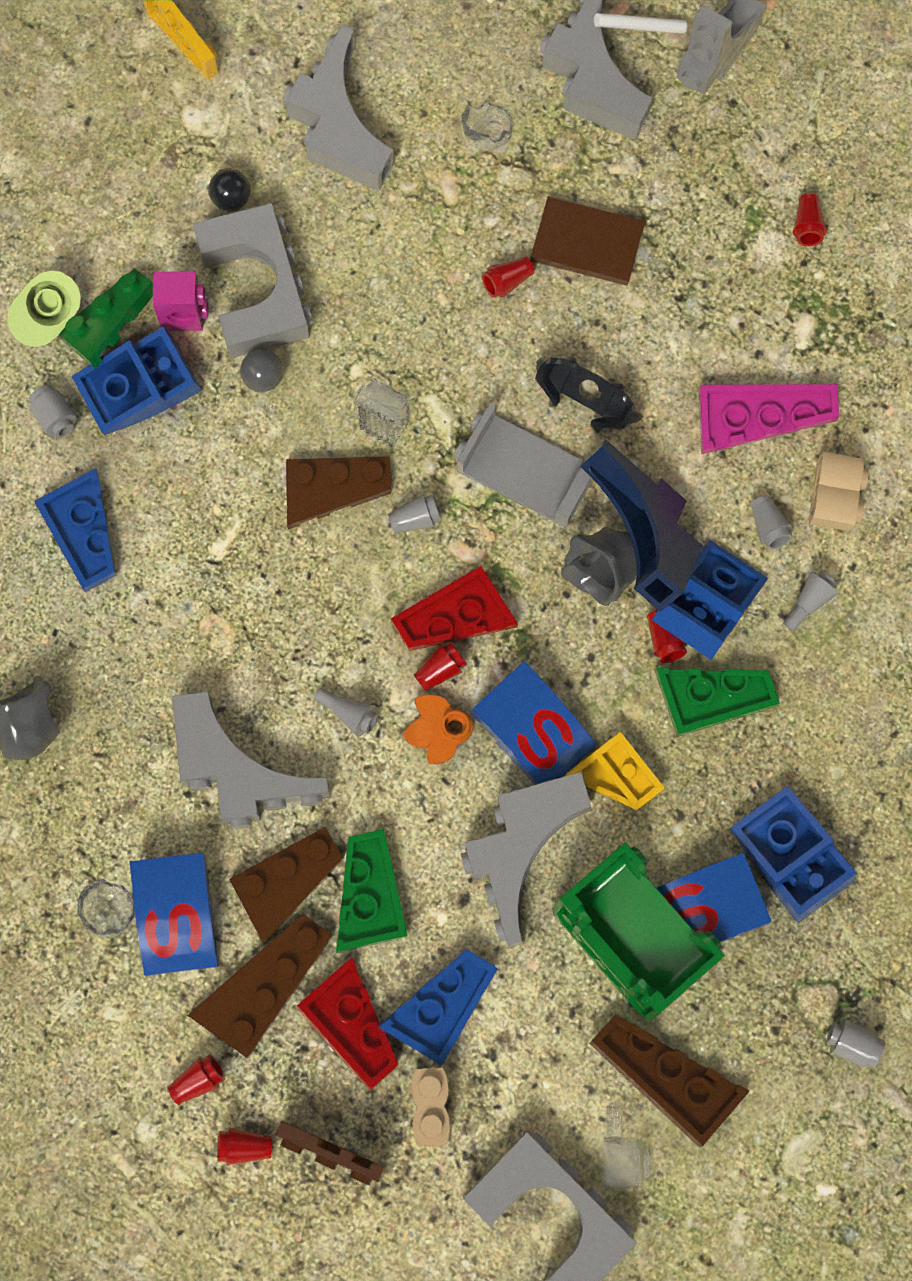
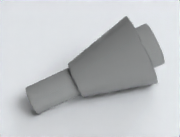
(816, 593)
(356, 715)

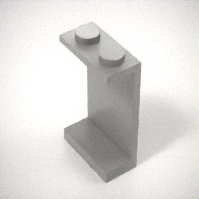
(523, 467)

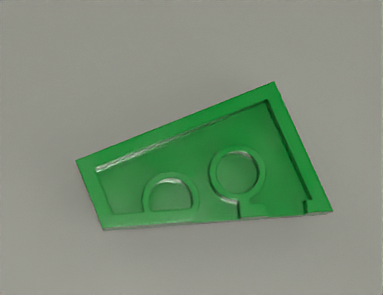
(104, 317)
(709, 698)
(370, 895)

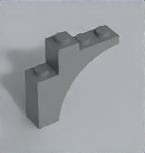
(718, 42)
(593, 81)
(335, 132)
(242, 784)
(506, 857)

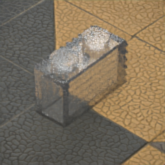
(382, 411)

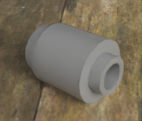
(52, 412)
(855, 1043)

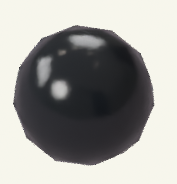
(229, 189)

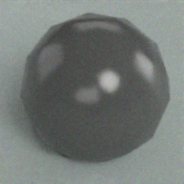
(261, 370)

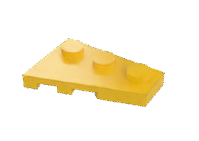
(183, 35)

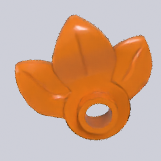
(432, 728)

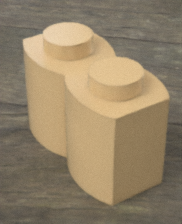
(838, 491)
(430, 1119)

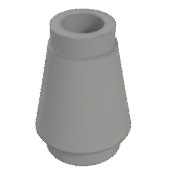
(416, 515)
(770, 523)

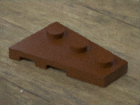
(330, 484)
(283, 881)
(329, 1153)

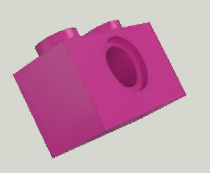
(179, 301)

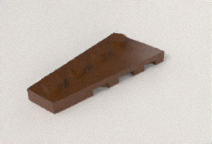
(257, 993)
(679, 1087)

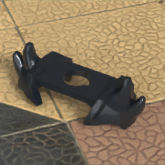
(566, 376)

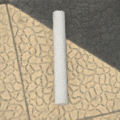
(640, 23)

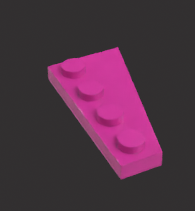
(757, 412)

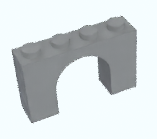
(257, 236)
(529, 1166)

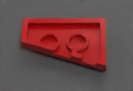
(455, 613)
(348, 1024)

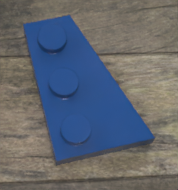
(80, 528)
(441, 1007)

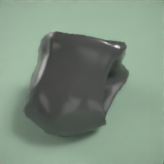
(604, 570)
(27, 722)

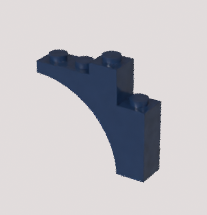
(650, 514)

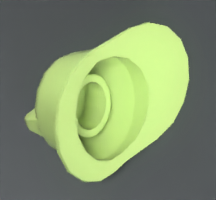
(43, 308)

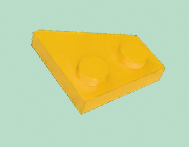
(619, 774)

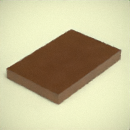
(587, 241)

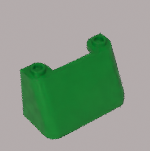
(635, 933)

